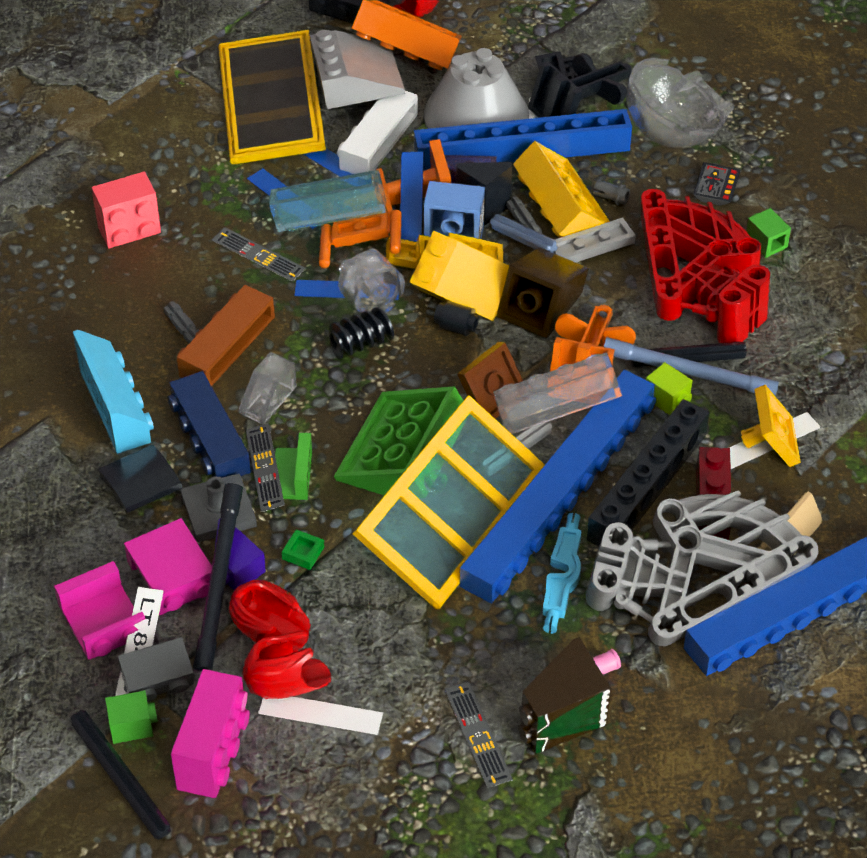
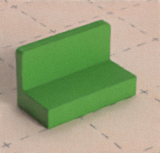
(295, 468)

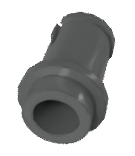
(612, 192)

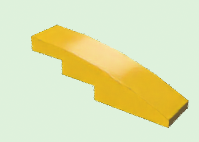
(412, 251)

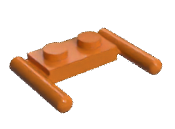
(360, 230)

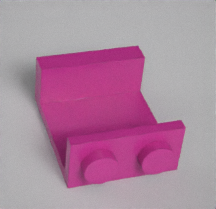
(171, 563)
(98, 610)

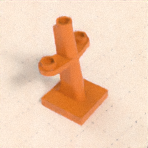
(439, 172)
(586, 338)

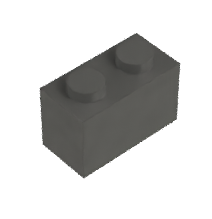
(157, 669)

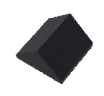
(495, 178)

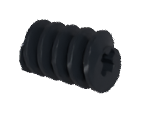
(360, 330)

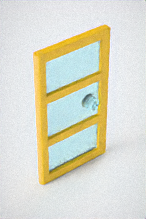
(448, 501)

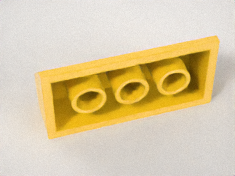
(558, 191)

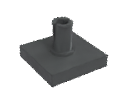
(204, 505)

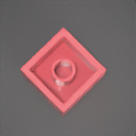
(126, 209)

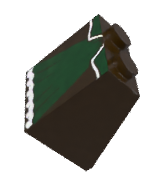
(564, 700)

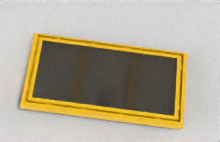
(270, 97)

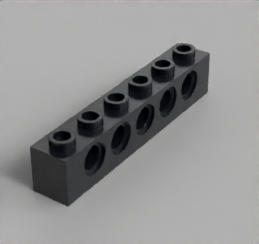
(650, 470)

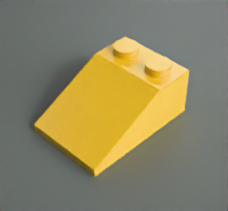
(460, 275)

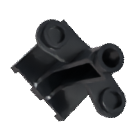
(560, 96)

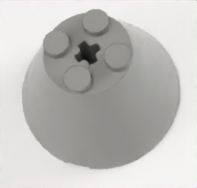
(475, 92)

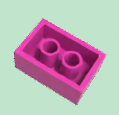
(210, 734)

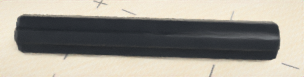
(704, 353)

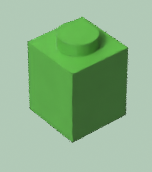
(769, 231)
(130, 716)

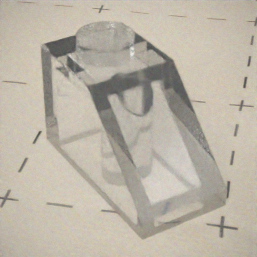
(268, 388)

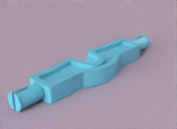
(562, 584)

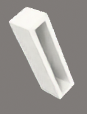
(377, 133)

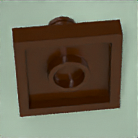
(489, 374)

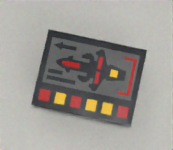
(716, 184)

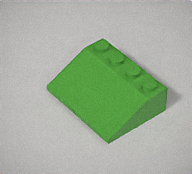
(395, 435)

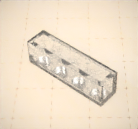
(557, 393)

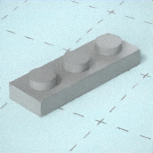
(595, 240)

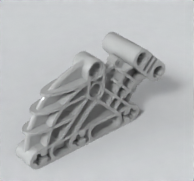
(625, 571)

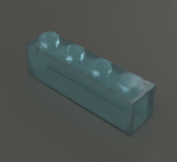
(327, 201)

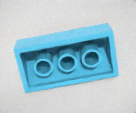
(113, 392)

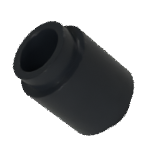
(456, 318)

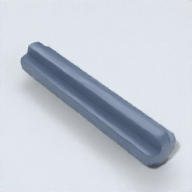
(522, 233)

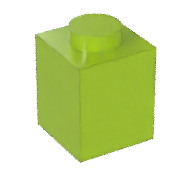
(670, 387)

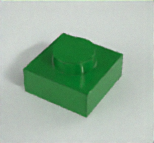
(303, 549)

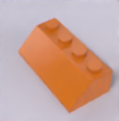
(407, 33)

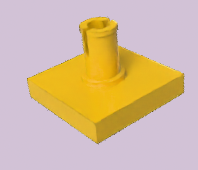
(775, 427)

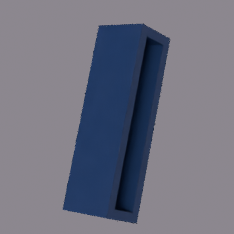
(208, 426)

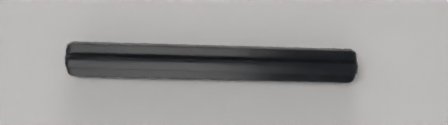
(120, 775)

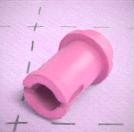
(608, 661)

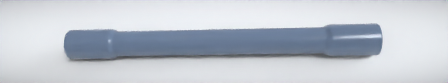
(628, 351)

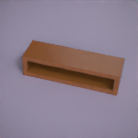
(227, 334)

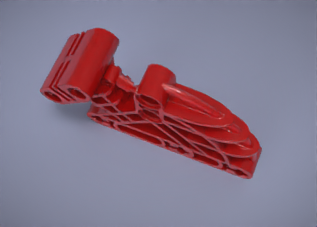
(721, 270)

